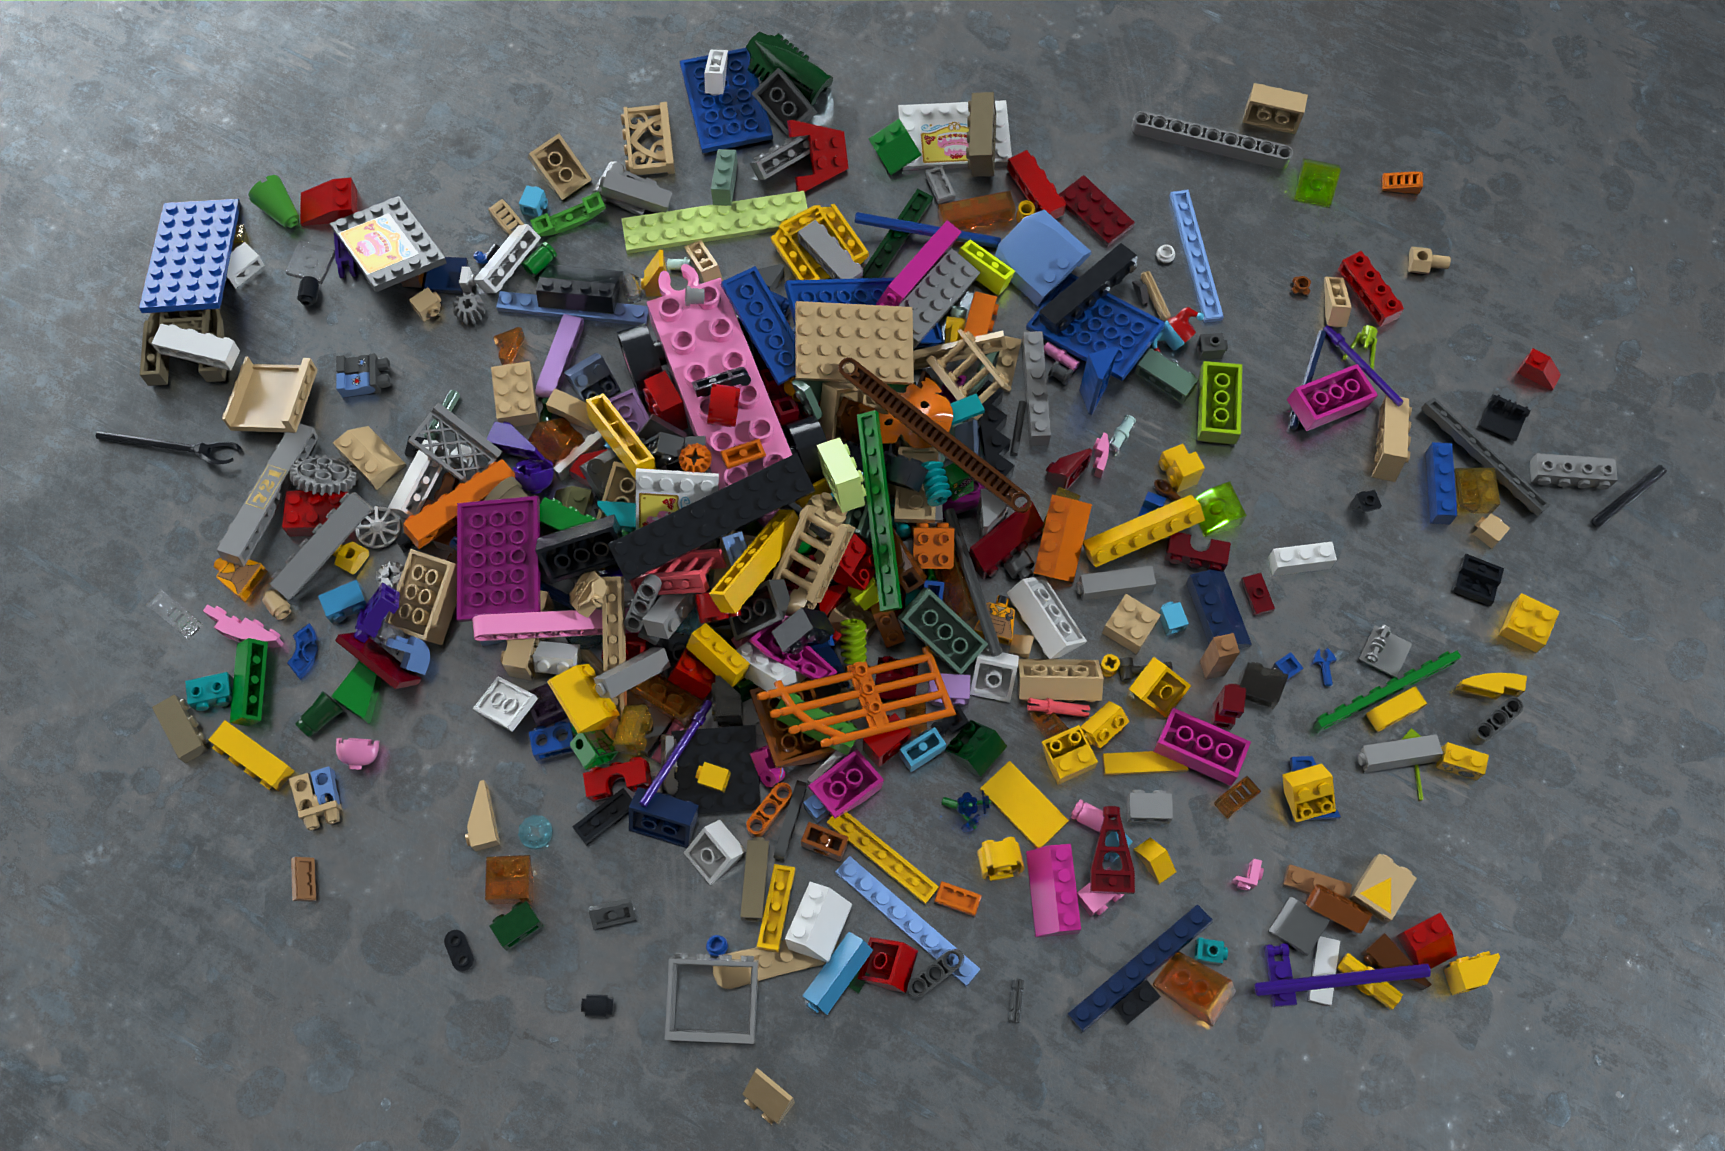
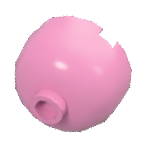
(356, 751)

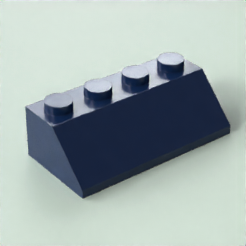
(1217, 606)

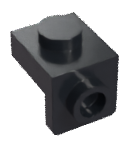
(1366, 501)

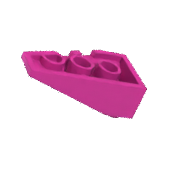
(805, 662)

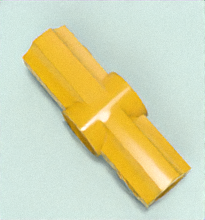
(1381, 991)

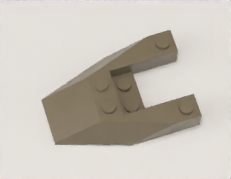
(155, 366)

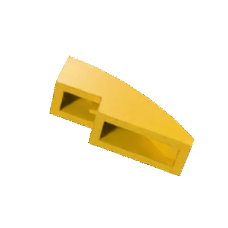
(1494, 685)

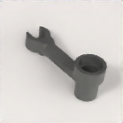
(1128, 669)

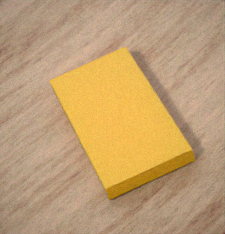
(1024, 805)

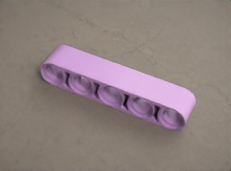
(559, 355)

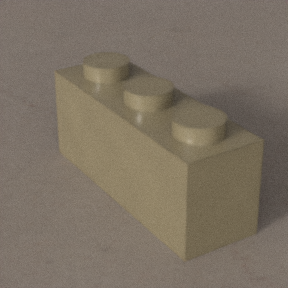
(181, 728)

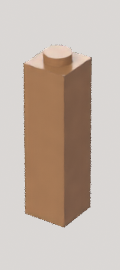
(1219, 656)

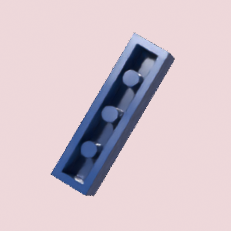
(1441, 483)

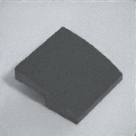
(1299, 926)

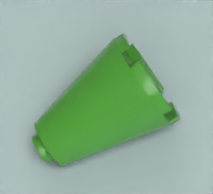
(274, 200)

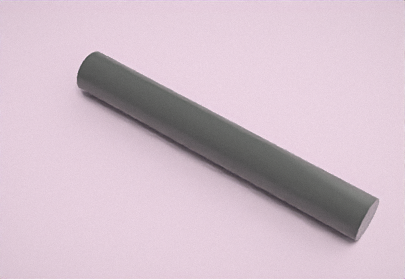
(1018, 428)

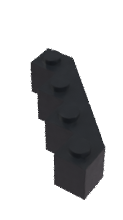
(993, 443)

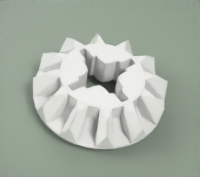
(384, 572)

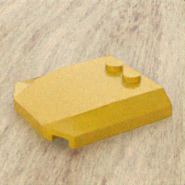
(798, 259)

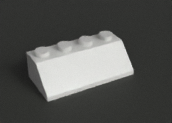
(1046, 616)

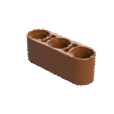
(1339, 908)

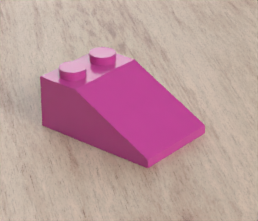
(847, 784)

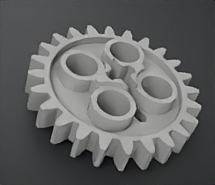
(323, 474)

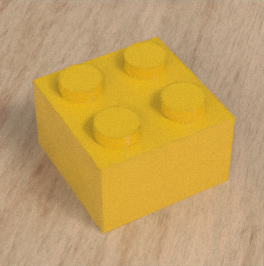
(1529, 623)

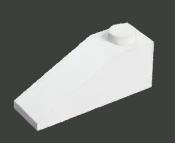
(716, 72)

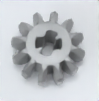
(469, 308)

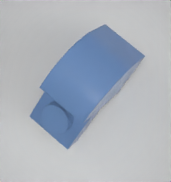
(416, 653)

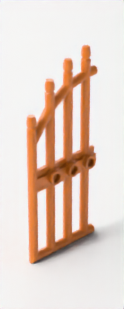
(868, 697)

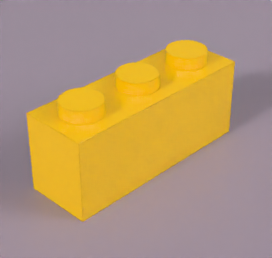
(717, 654)

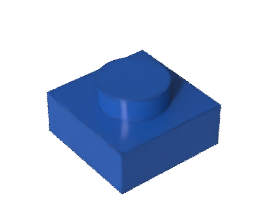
(1289, 665)

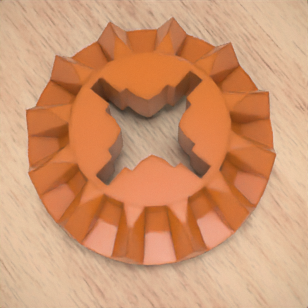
(701, 464)

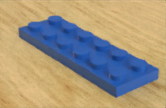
(763, 322)

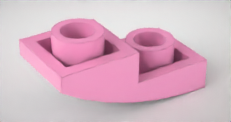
(1101, 454)

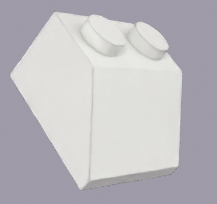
(994, 676)
(714, 851)

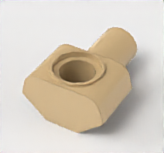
(1427, 261)

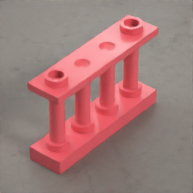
(686, 580)

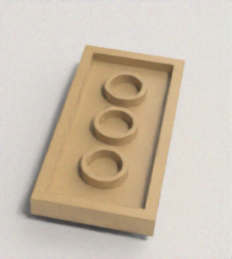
(913, 505)

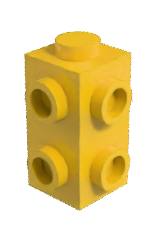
(1104, 724)

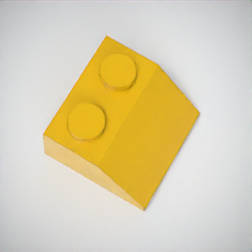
(1159, 687)

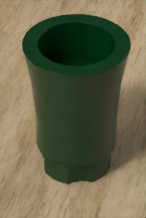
(318, 714)

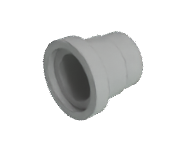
(694, 296)

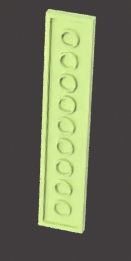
(710, 222)

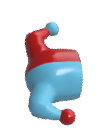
(1177, 329)

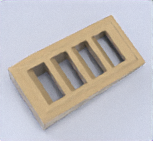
(500, 210)

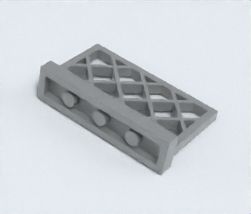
(462, 431)

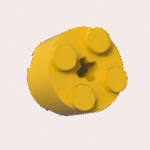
(1000, 858)

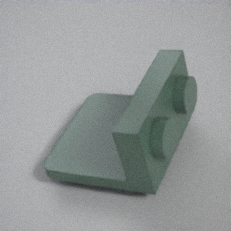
(809, 395)

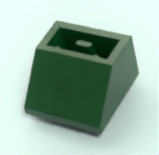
(976, 747)

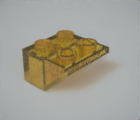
(1477, 489)
(633, 729)

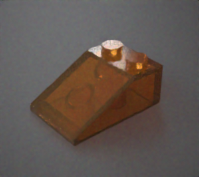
(1195, 987)

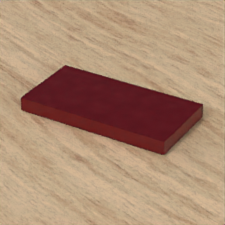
(378, 661)

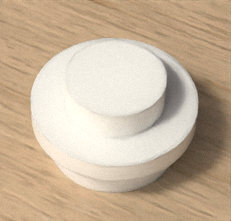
(1165, 253)

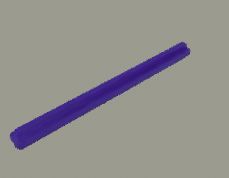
(1342, 979)

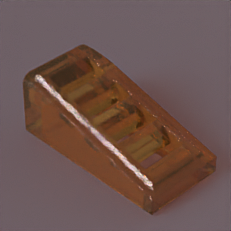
(1043, 727)
(1226, 803)

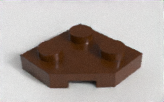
(847, 417)

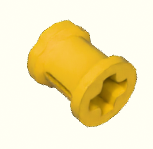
(1112, 661)

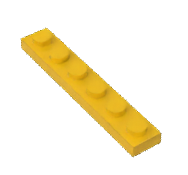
(884, 857)

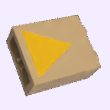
(1383, 887)

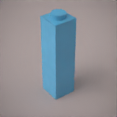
(837, 973)

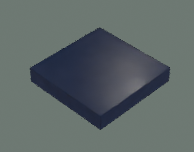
(446, 277)

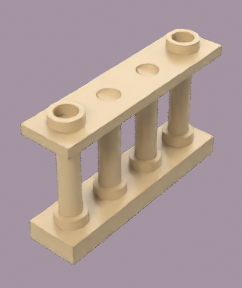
(950, 378)
(833, 553)

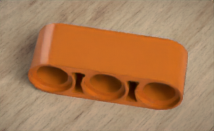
(772, 800)

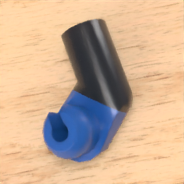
(483, 258)

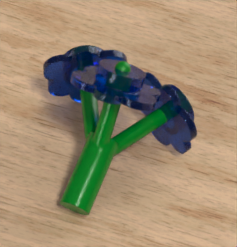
(966, 806)

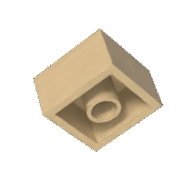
(1131, 624)

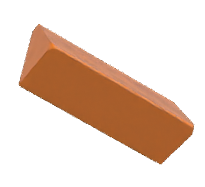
(743, 454)

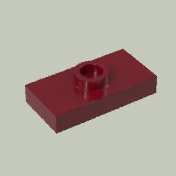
(1257, 594)

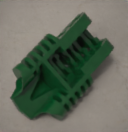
(773, 52)

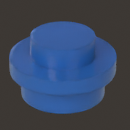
(717, 945)

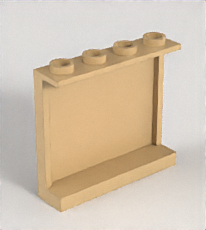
(269, 397)

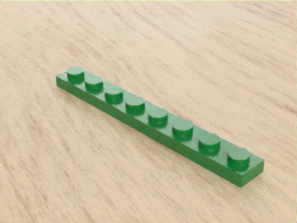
(1378, 694)

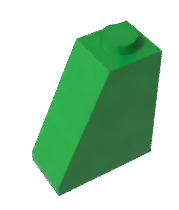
(359, 692)

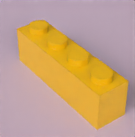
(251, 755)

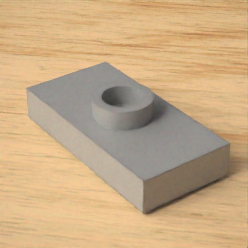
(940, 184)

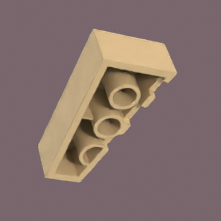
(1392, 439)

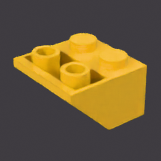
(1069, 754)
(1309, 792)
(1470, 973)

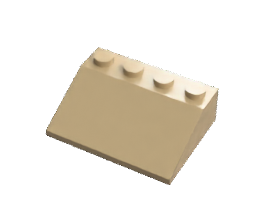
(426, 597)

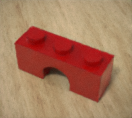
(600, 780)

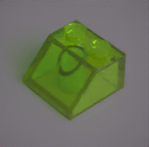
(1317, 181)
(1220, 509)

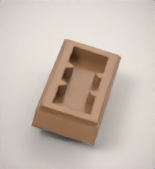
(303, 879)

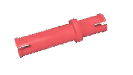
(1049, 706)

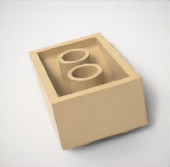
(559, 167)
(768, 1097)

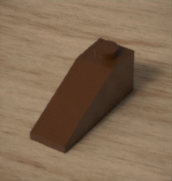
(1385, 954)

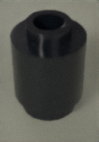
(308, 290)
(597, 1005)

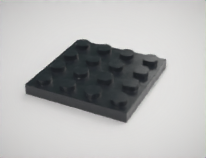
(727, 749)

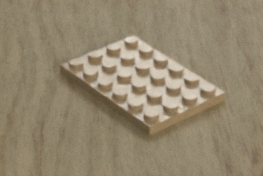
(870, 334)

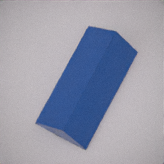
(1097, 376)

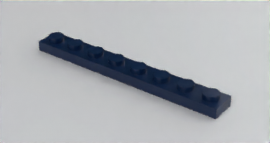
(1140, 968)

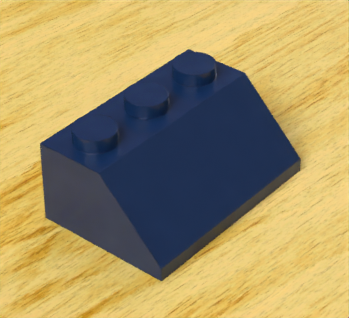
(663, 818)

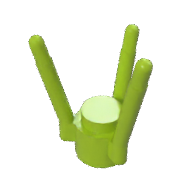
(1366, 337)

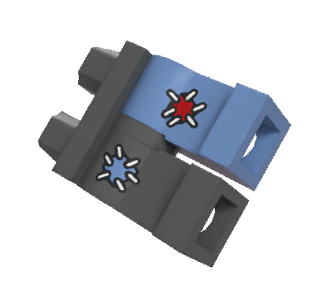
(361, 375)

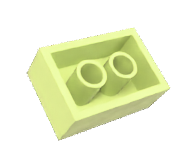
(841, 474)

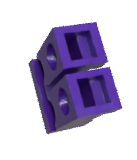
(370, 619)

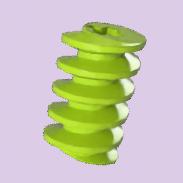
(854, 640)

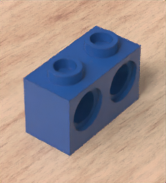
(553, 746)

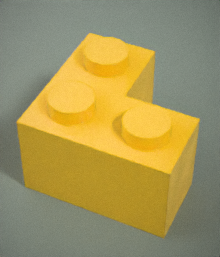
(1181, 467)

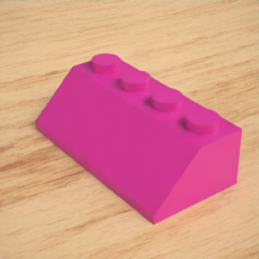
(1053, 891)

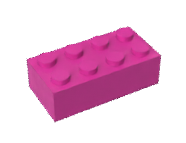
(1332, 397)
(1202, 746)

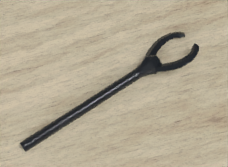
(202, 450)

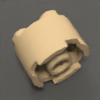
(827, 510)

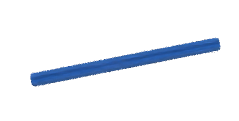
(922, 229)

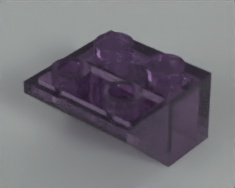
(547, 708)

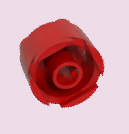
(723, 405)
(708, 609)

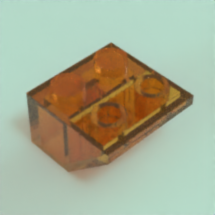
(555, 439)
(509, 879)

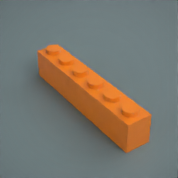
(442, 515)

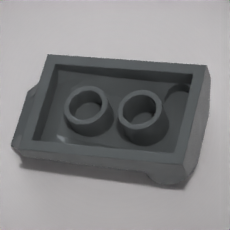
(598, 470)

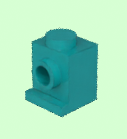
(1203, 954)

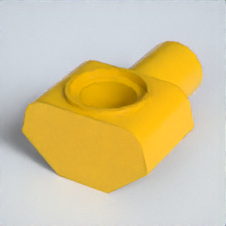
(349, 564)

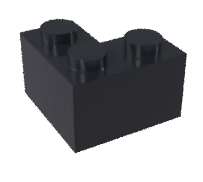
(801, 628)

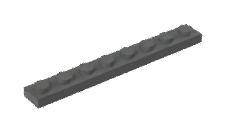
(1484, 455)

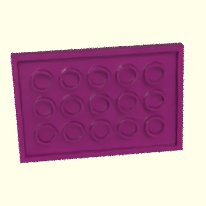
(498, 557)

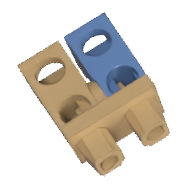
(316, 797)

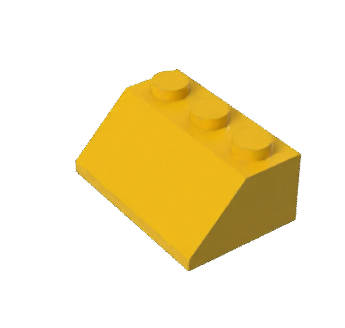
(580, 700)

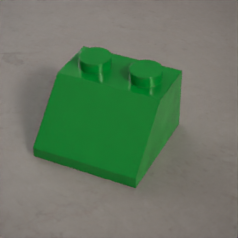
(895, 146)

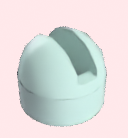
(958, 311)

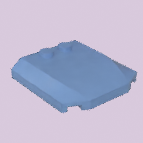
(1041, 255)

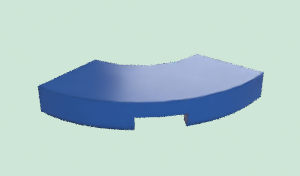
(305, 651)

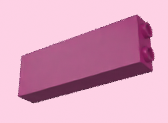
(920, 265)

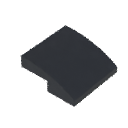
(1478, 579)

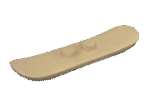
(770, 965)

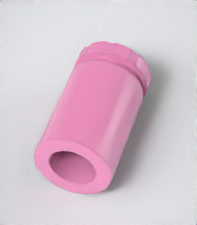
(1088, 815)

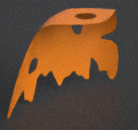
(939, 411)

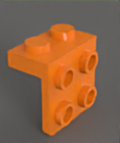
(933, 545)

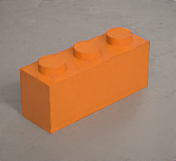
(981, 313)

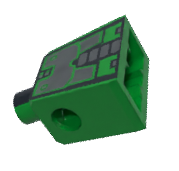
(593, 748)

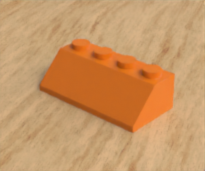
(1062, 538)

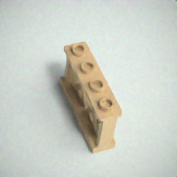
(661, 120)

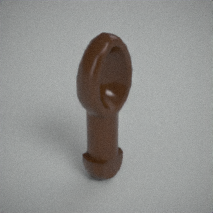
(1165, 489)

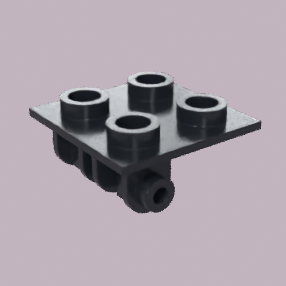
(1504, 417)

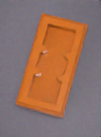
(958, 898)

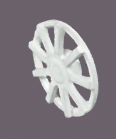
(378, 528)

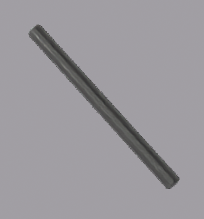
(973, 584)

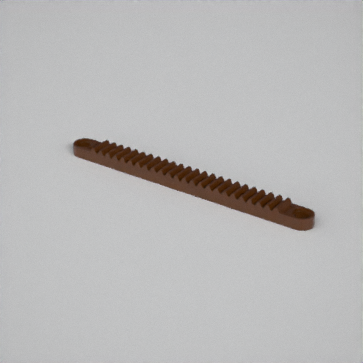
(934, 435)

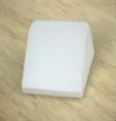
(466, 460)

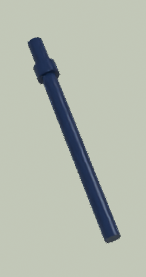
(1310, 370)

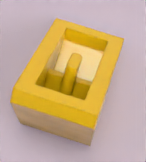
(1155, 860)

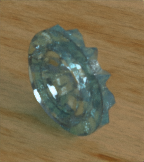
(533, 841)

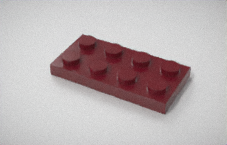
(1096, 211)

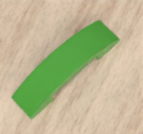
(569, 218)

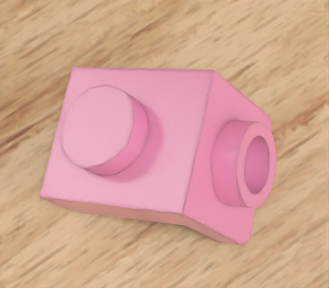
(1254, 874)

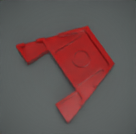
(826, 152)

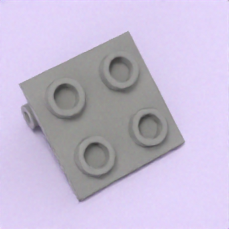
(1385, 650)

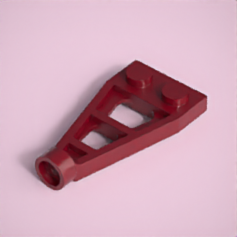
(1112, 880)

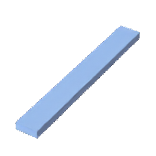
(1196, 256)

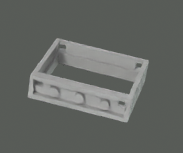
(703, 1035)

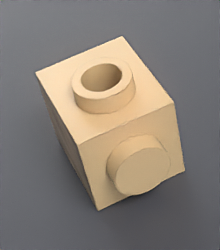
(426, 304)
(1490, 530)

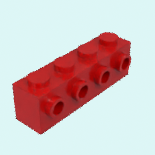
(1035, 184)
(1371, 288)

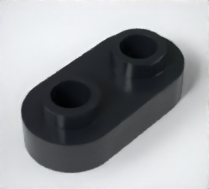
(458, 950)

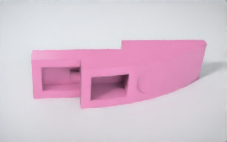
(241, 630)

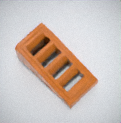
(1411, 177)

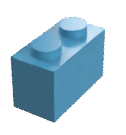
(343, 601)

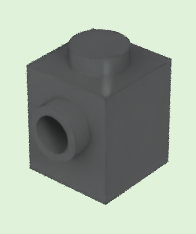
(1211, 346)

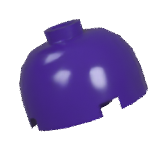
(534, 475)

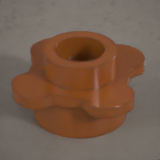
(1304, 281)

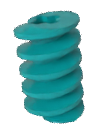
(935, 483)

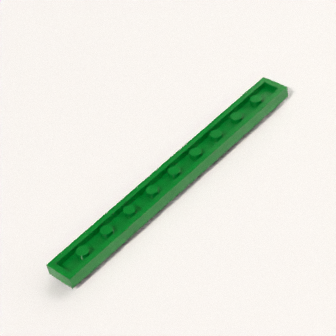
(879, 511)

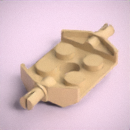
(588, 593)

